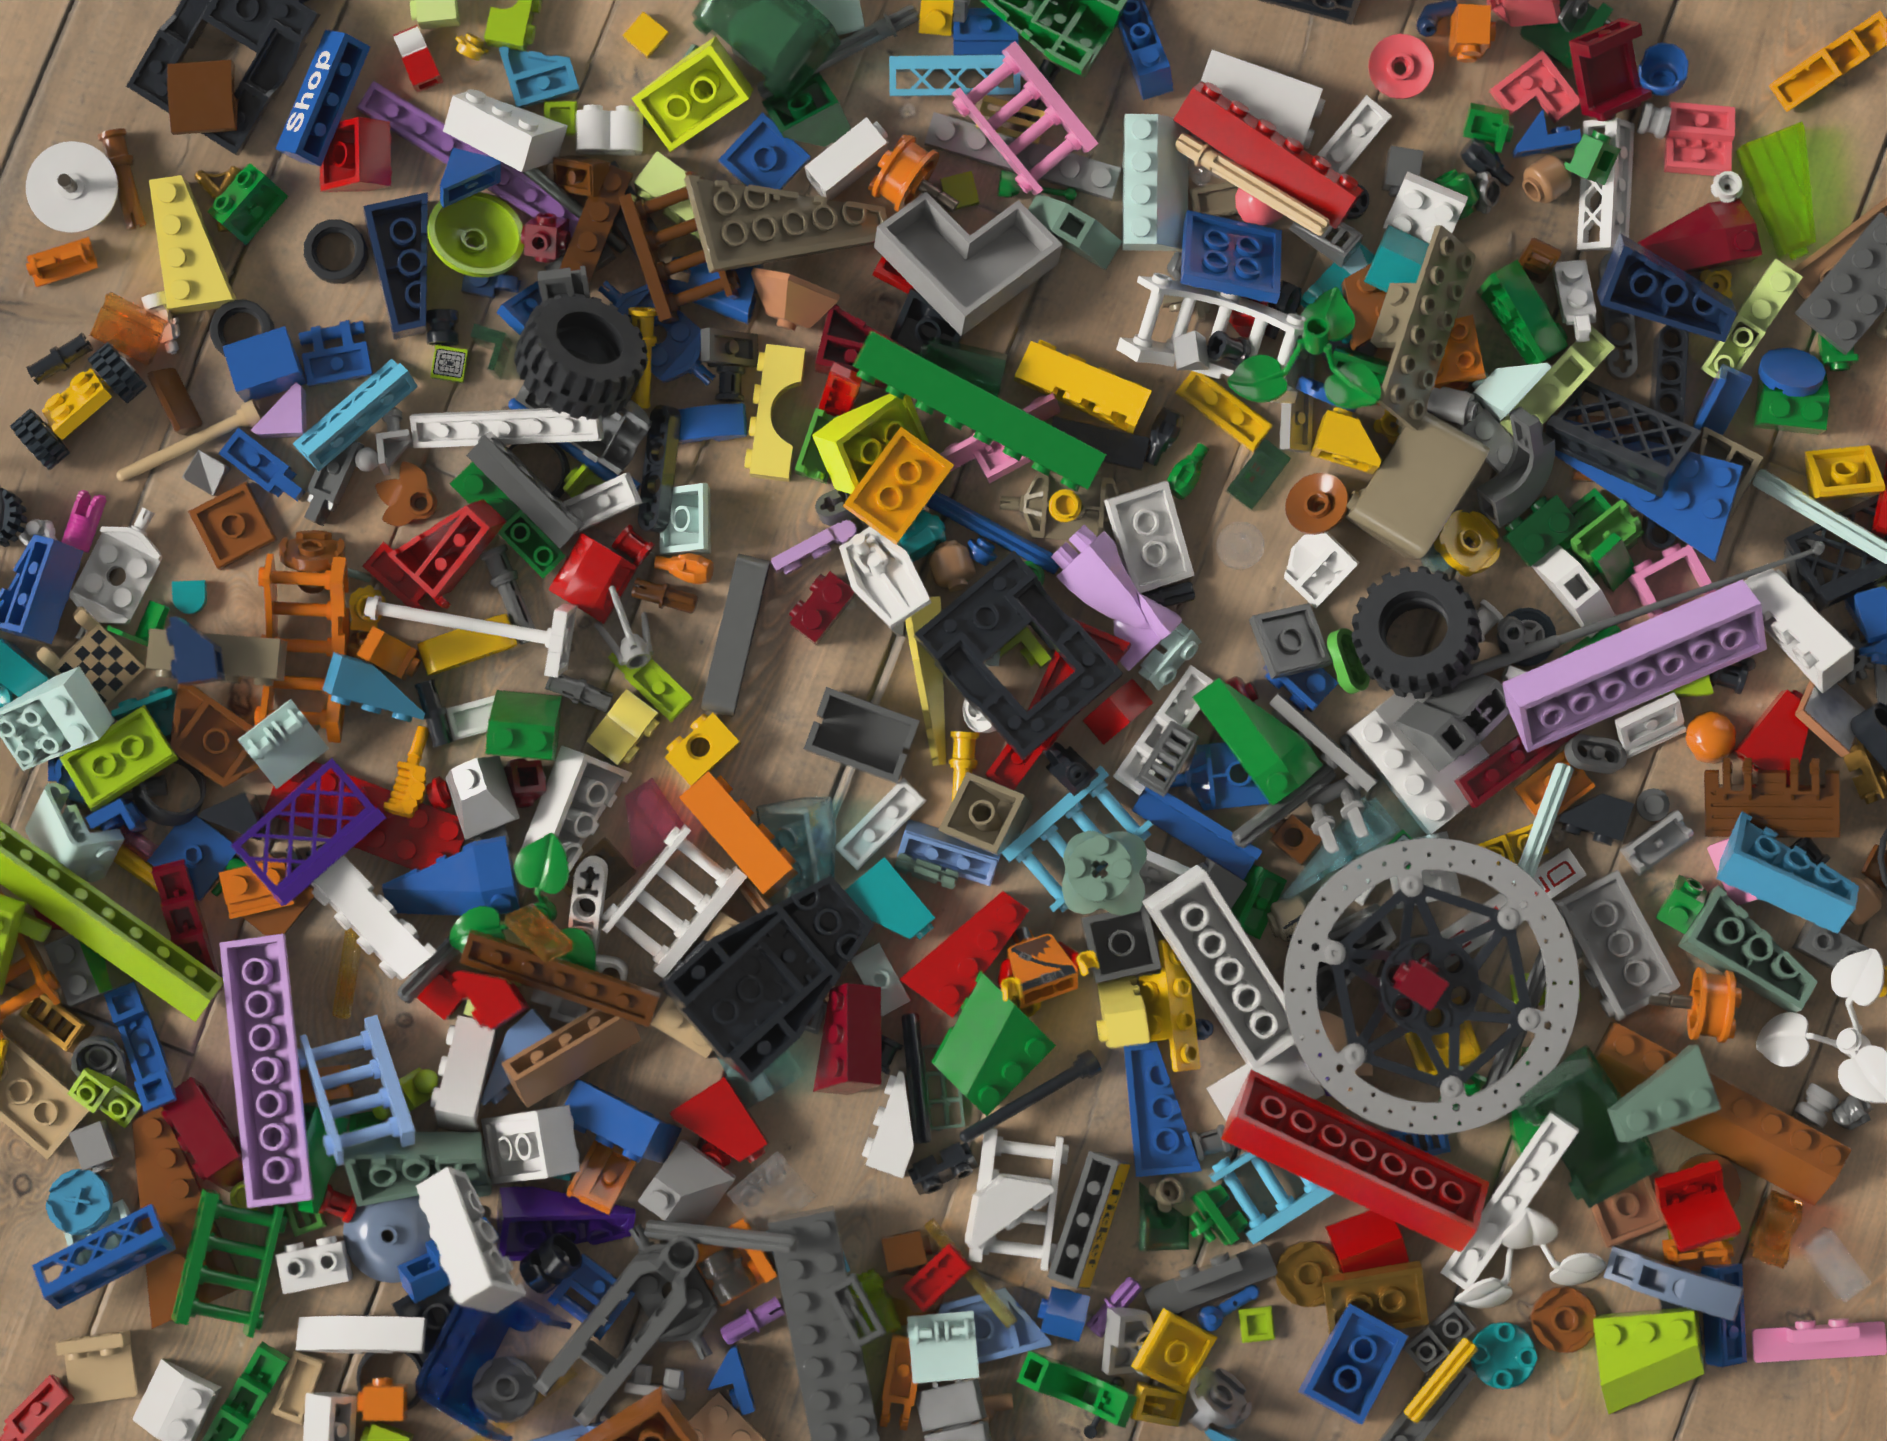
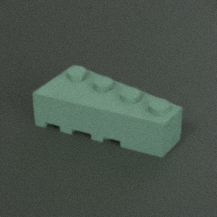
(1734, 942)
(387, 1171)

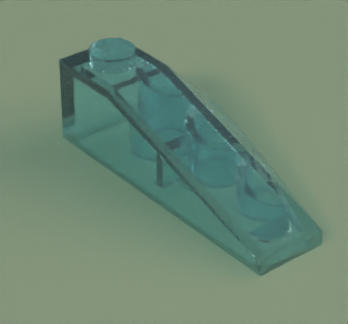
(1380, 827)
(807, 832)

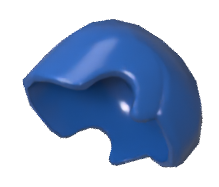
(1663, 69)

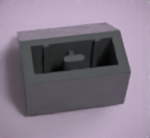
(1475, 703)

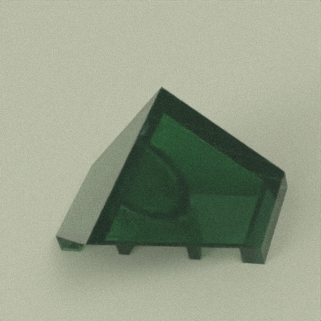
(1158, 1229)

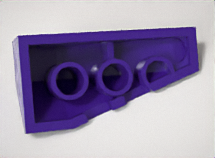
(533, 1214)

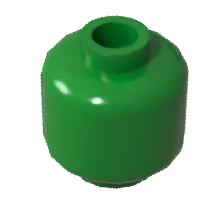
(1462, 184)

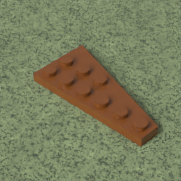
(173, 1189)

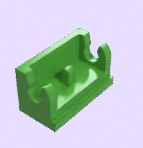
(810, 461)
(1616, 520)

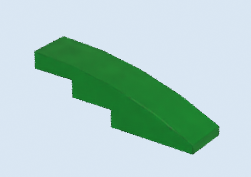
(248, 1395)

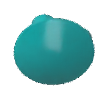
(1503, 1355)

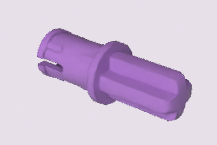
(1120, 1298)
(752, 1321)

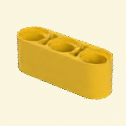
(462, 647)

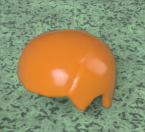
(1711, 737)

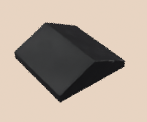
(919, 323)
(433, 1308)

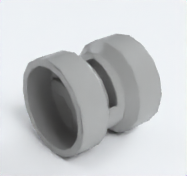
(1817, 1103)

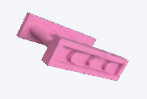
(1056, 113)

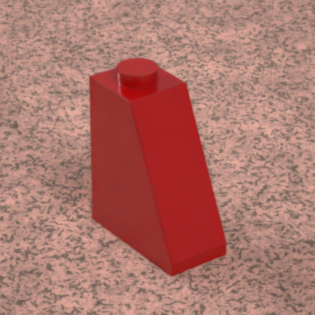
(1775, 735)
(723, 1121)

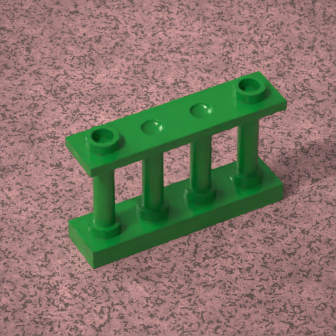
(204, 1241)

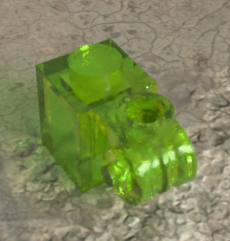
(883, 1305)

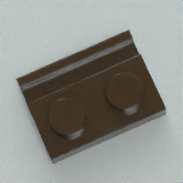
(618, 872)

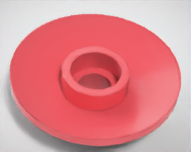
(1412, 55)

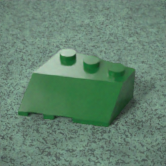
(1522, 314)
(990, 1047)

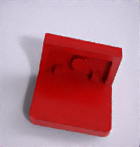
(1696, 1206)

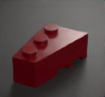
(850, 1041)
(205, 1135)

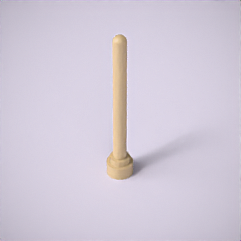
(246, 416)

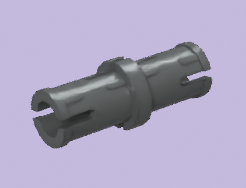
(580, 691)

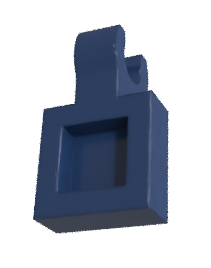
(488, 285)

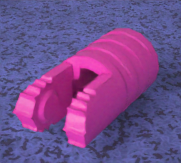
(84, 521)

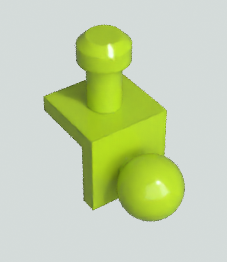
(416, 1089)

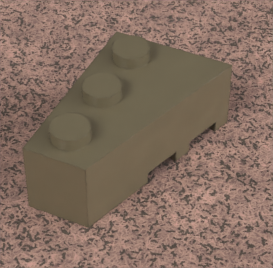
(1724, 449)

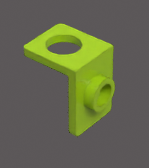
(579, 479)

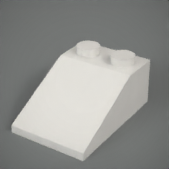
(530, 1145)

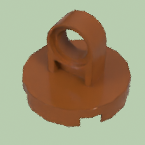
(310, 553)

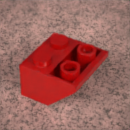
(493, 997)

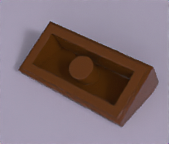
(580, 174)
(175, 400)

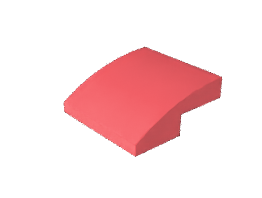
(1699, 139)

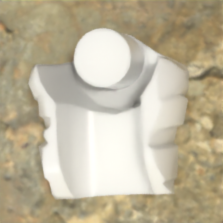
(37, 527)

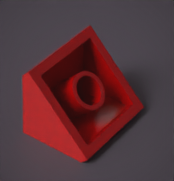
(1367, 1242)

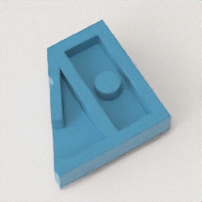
(538, 76)

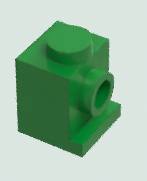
(1594, 157)

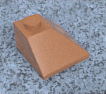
(792, 299)

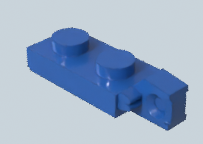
(261, 465)

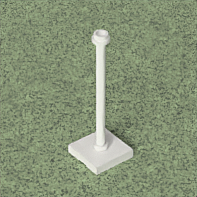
(557, 638)

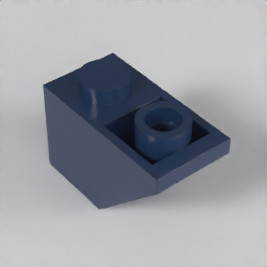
(195, 655)

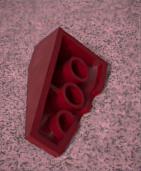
(1708, 238)

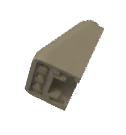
(1417, 486)

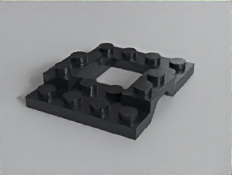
(267, 27)
(986, 621)

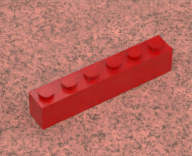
(1268, 153)

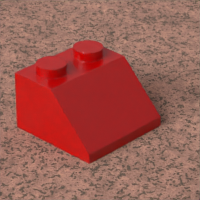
(358, 157)

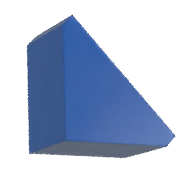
(467, 175)

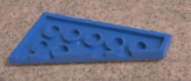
(1696, 498)

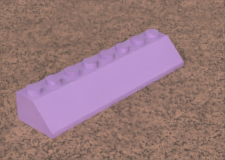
(1635, 665)
(266, 1071)

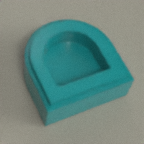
(189, 596)

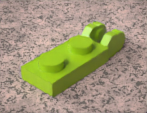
(656, 687)

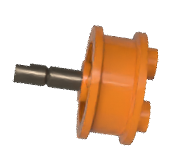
(907, 174)
(1708, 1004)

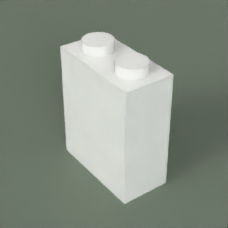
(847, 159)

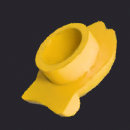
(357, 608)

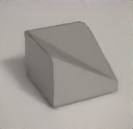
(206, 472)

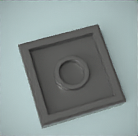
(1290, 641)

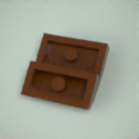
(202, 97)

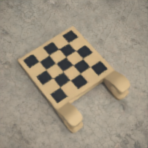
(98, 655)

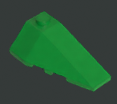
(1264, 746)

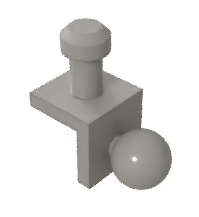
(389, 445)

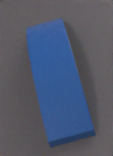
(142, 1047)

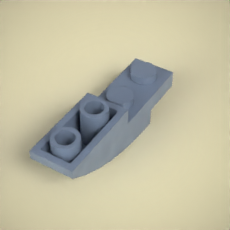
(1673, 1283)

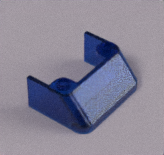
(463, 1347)

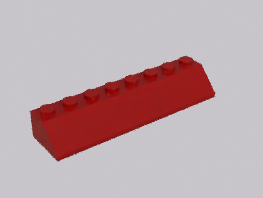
(1356, 1161)

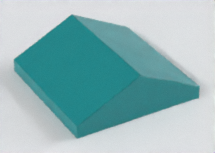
(1396, 259)

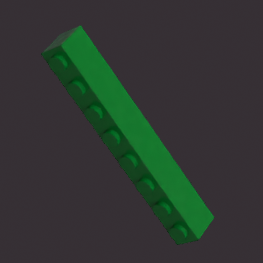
(978, 410)

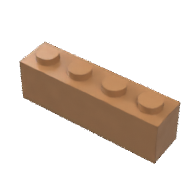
(568, 1054)

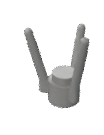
(633, 650)

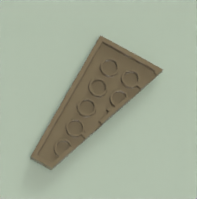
(768, 225)

